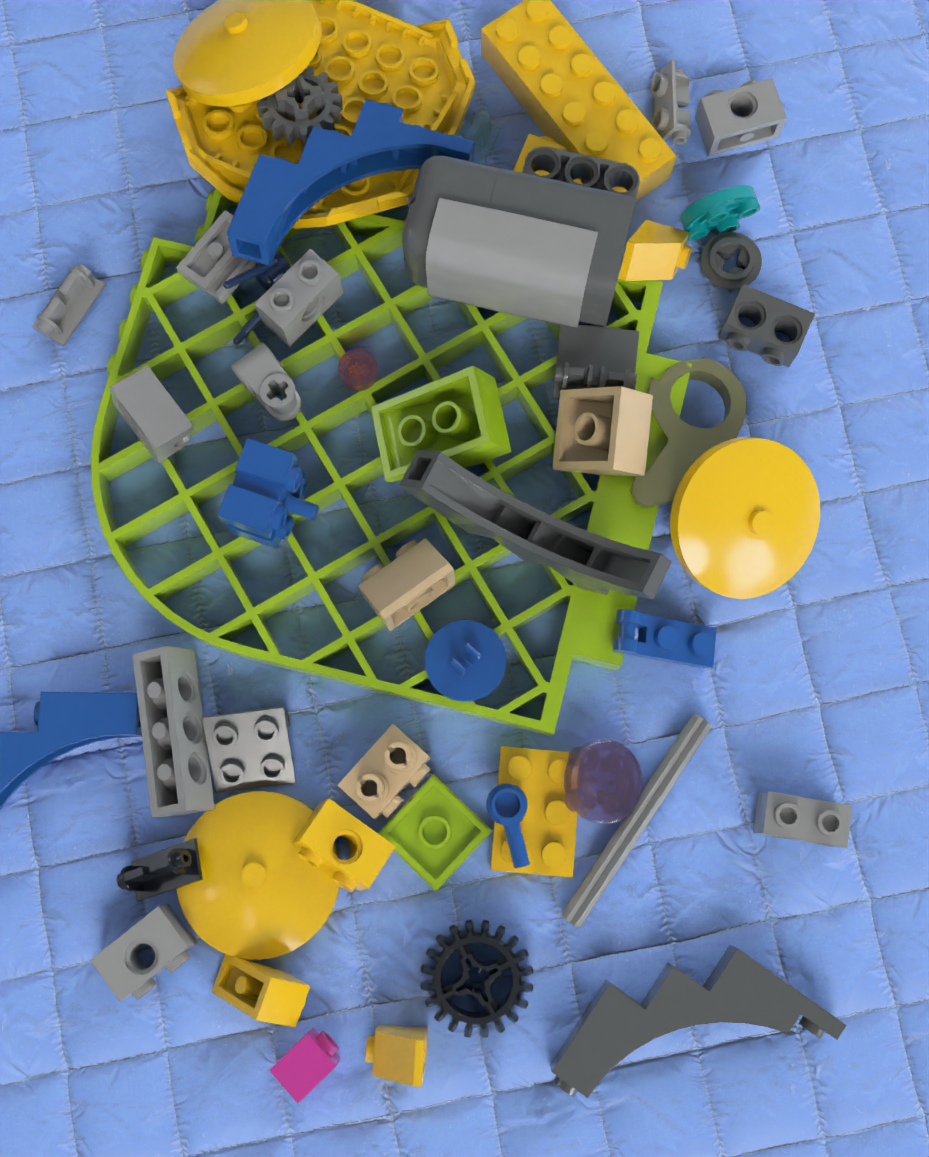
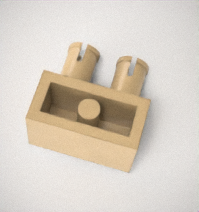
(385, 773)

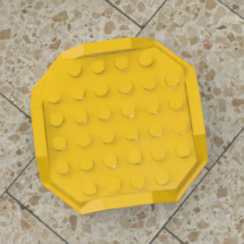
(368, 59)

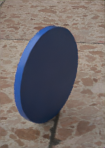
(465, 660)

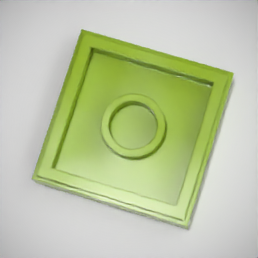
(435, 832)

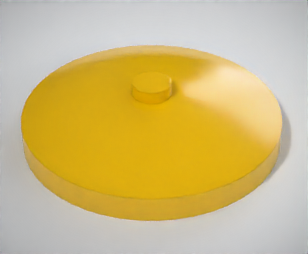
(246, 49)
(745, 517)
(254, 886)

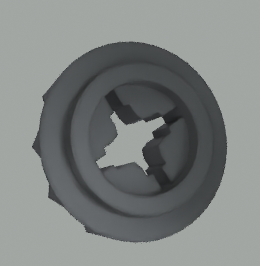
(725, 246)

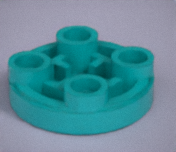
(719, 211)

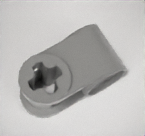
(266, 379)

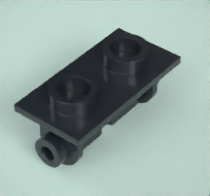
(162, 871)

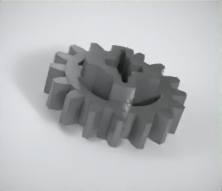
(319, 107)

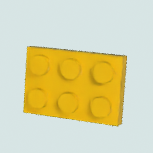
(548, 823)

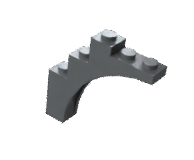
(531, 534)

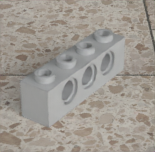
(173, 732)

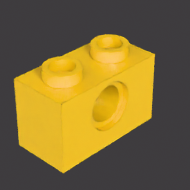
(366, 853)

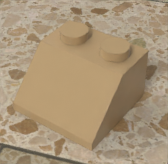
(603, 431)
(407, 582)

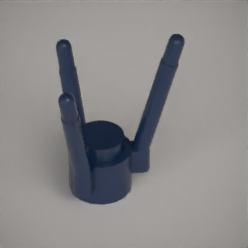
(267, 277)

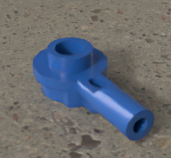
(508, 806)

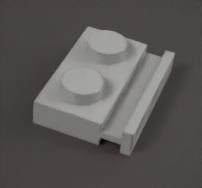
(212, 261)

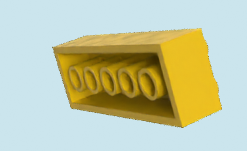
(572, 92)

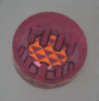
(358, 369)

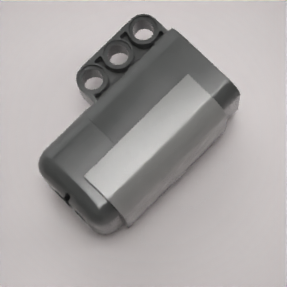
(523, 237)

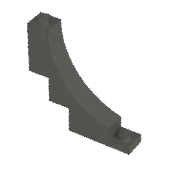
(734, 993)

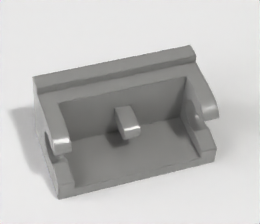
(152, 413)

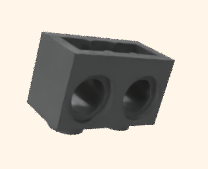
(769, 316)

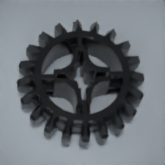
(495, 968)

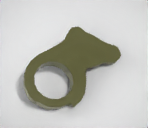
(685, 441)

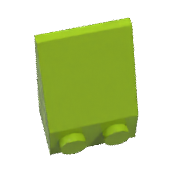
(449, 416)

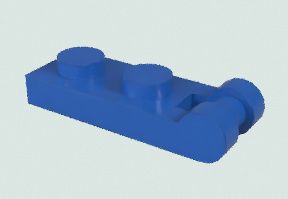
(665, 639)

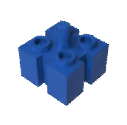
(264, 493)

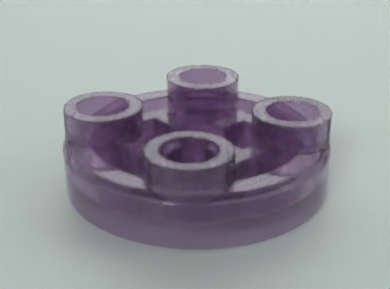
(602, 781)

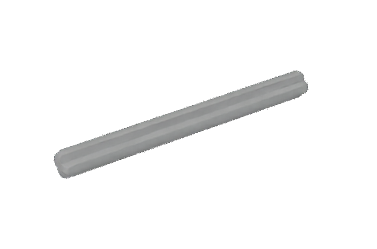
(636, 822)

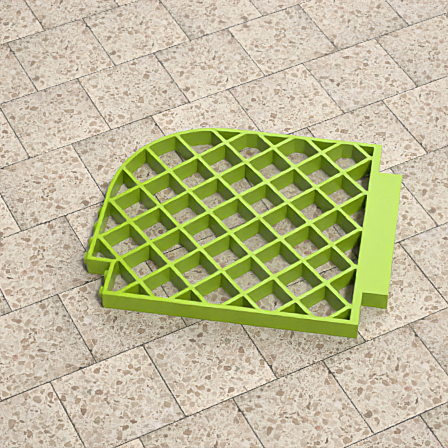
(590, 615)

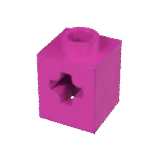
(306, 1063)

